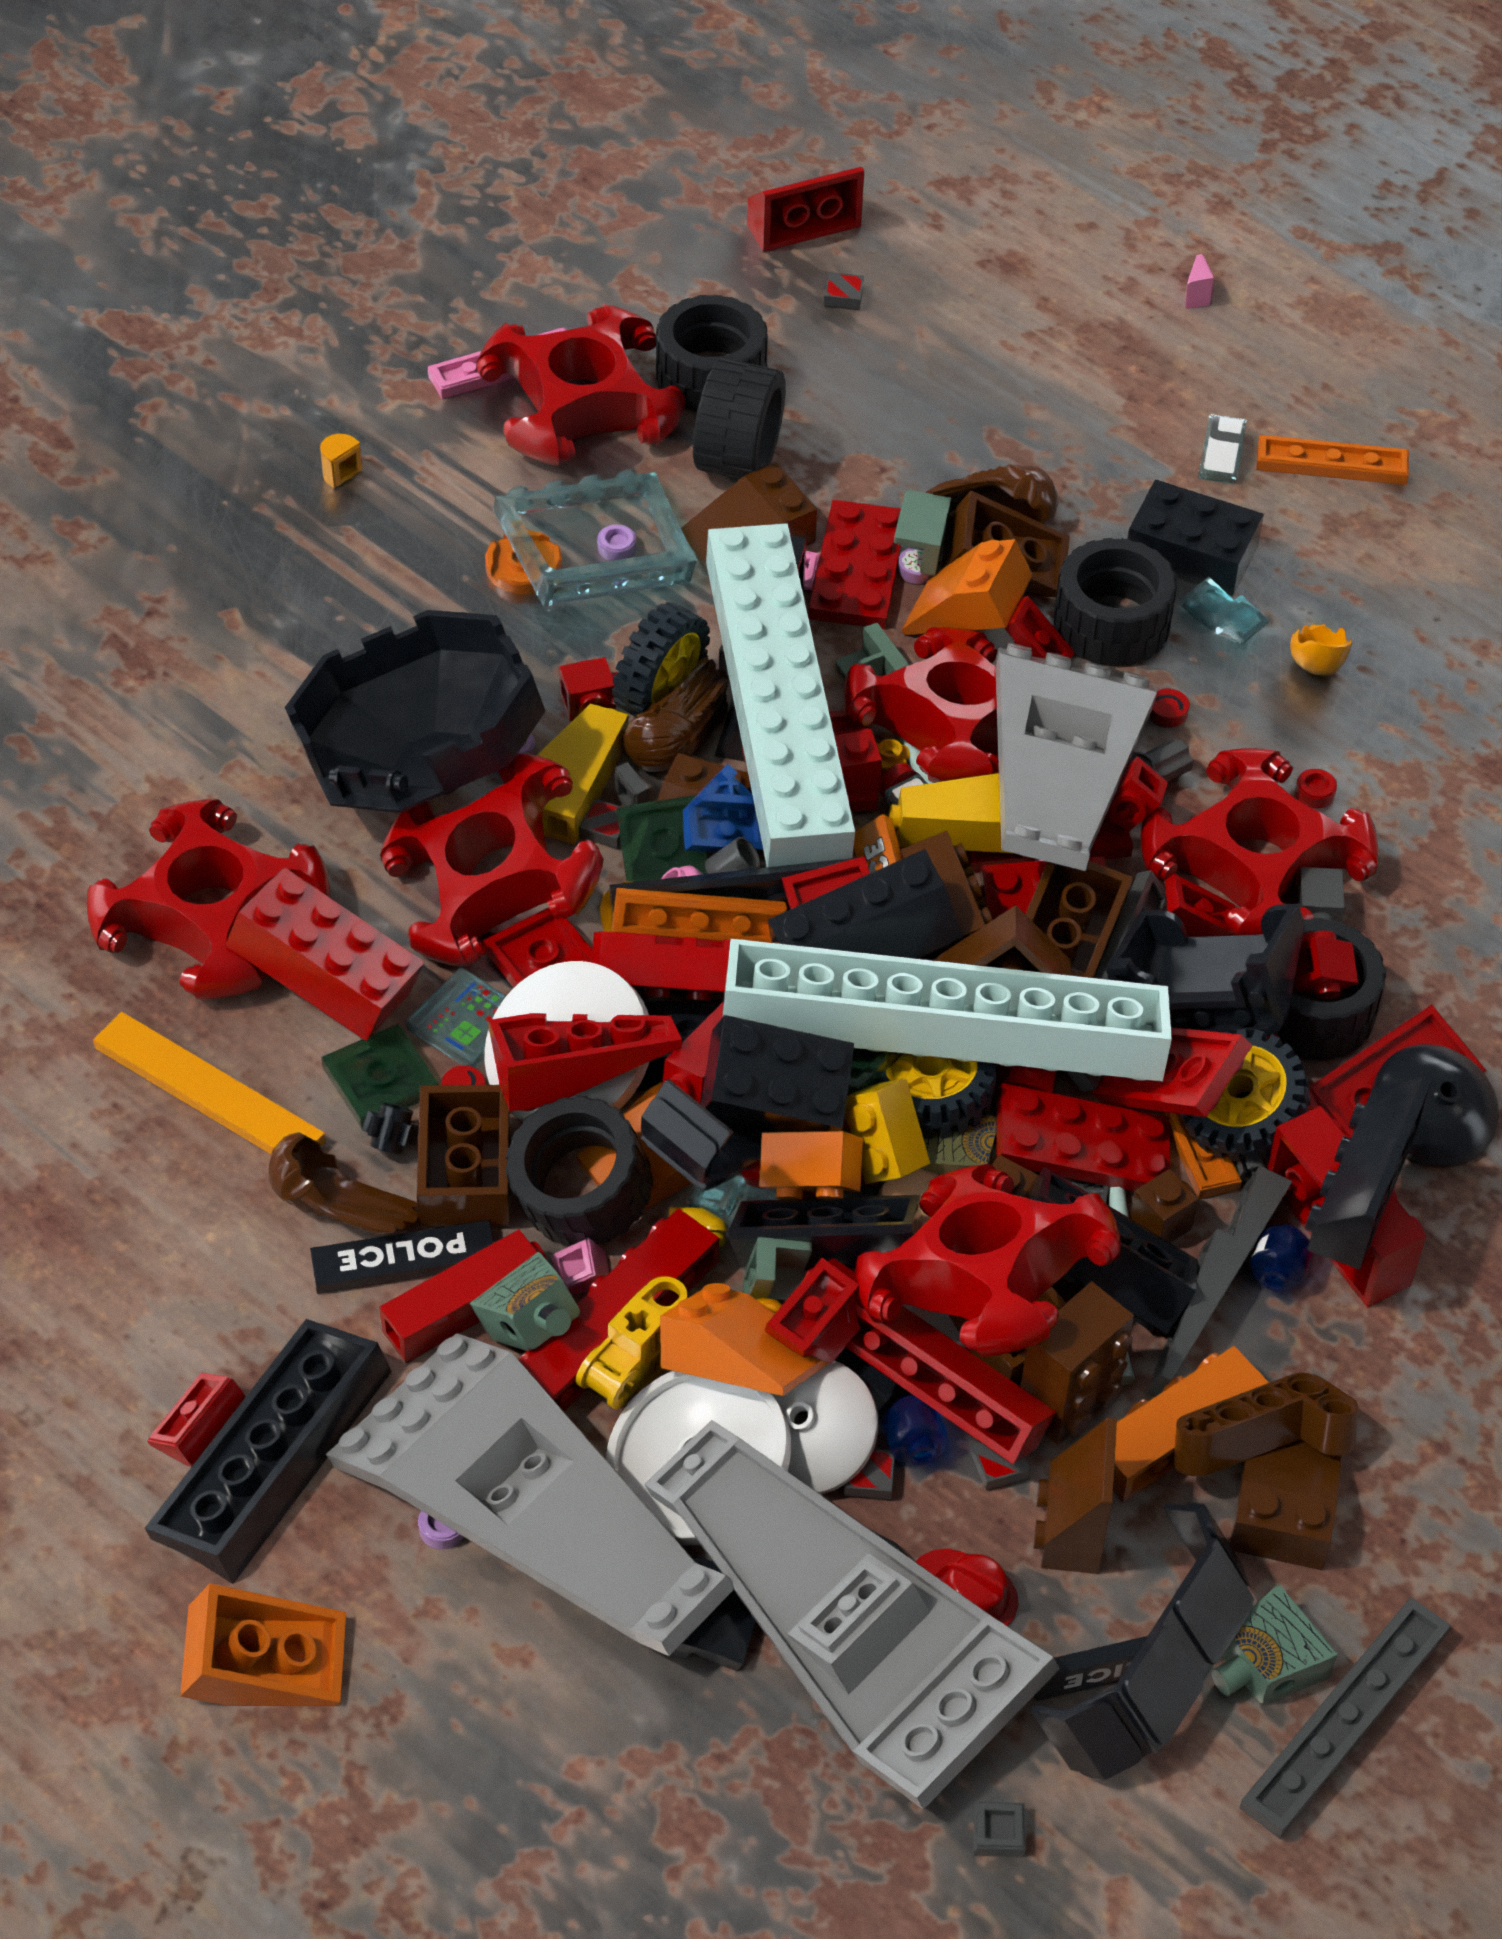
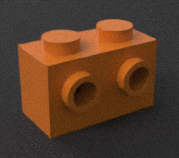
(811, 1163)

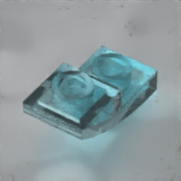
(1220, 613)

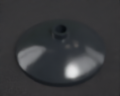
(1453, 1127)

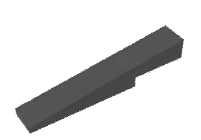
(1216, 1268)

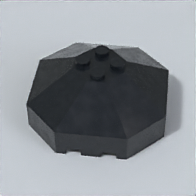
(415, 712)

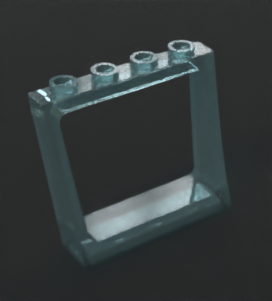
(602, 578)

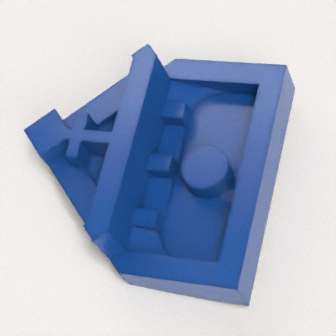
(721, 815)

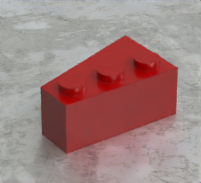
(664, 963)

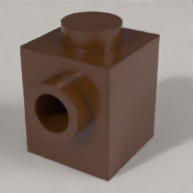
(1165, 1206)

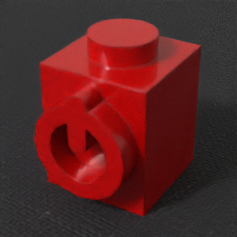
(586, 684)
(1137, 795)
(1325, 965)

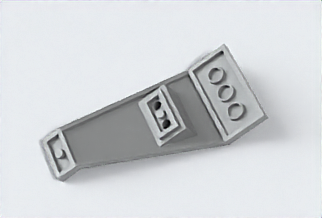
(1062, 750)
(516, 1476)
(874, 1638)

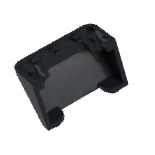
(1216, 979)

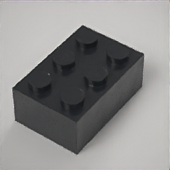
(1198, 534)
(776, 1077)

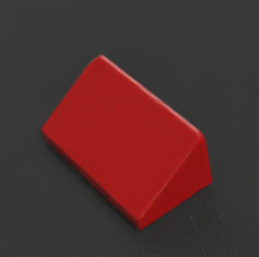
(197, 1417)

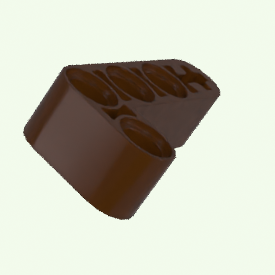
(1264, 1420)

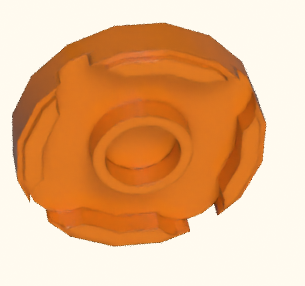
(505, 568)

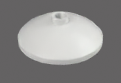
(838, 1430)

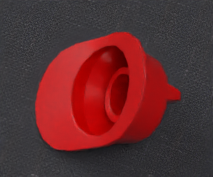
(975, 1578)

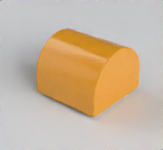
(340, 458)

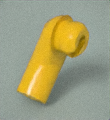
(707, 1219)

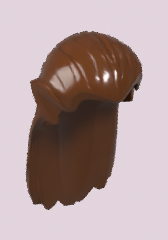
(1014, 486)
(679, 720)
(315, 1184)

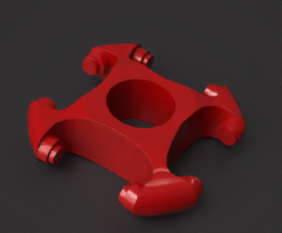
(571, 410)
(936, 704)
(1263, 812)
(463, 837)
(193, 862)
(987, 1258)

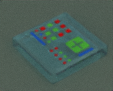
(458, 1017)

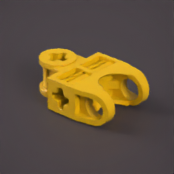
(632, 1350)

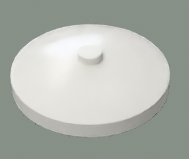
(571, 990)
(671, 1414)

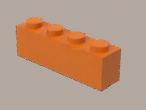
(1149, 1429)

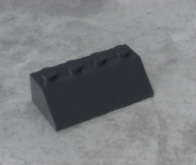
(887, 913)
(1366, 1171)
(834, 1227)
(1149, 1276)

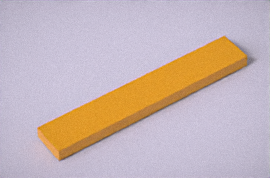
(200, 1084)

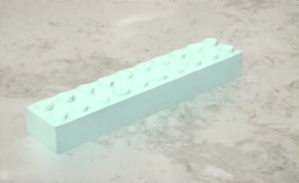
(779, 696)
(953, 1009)

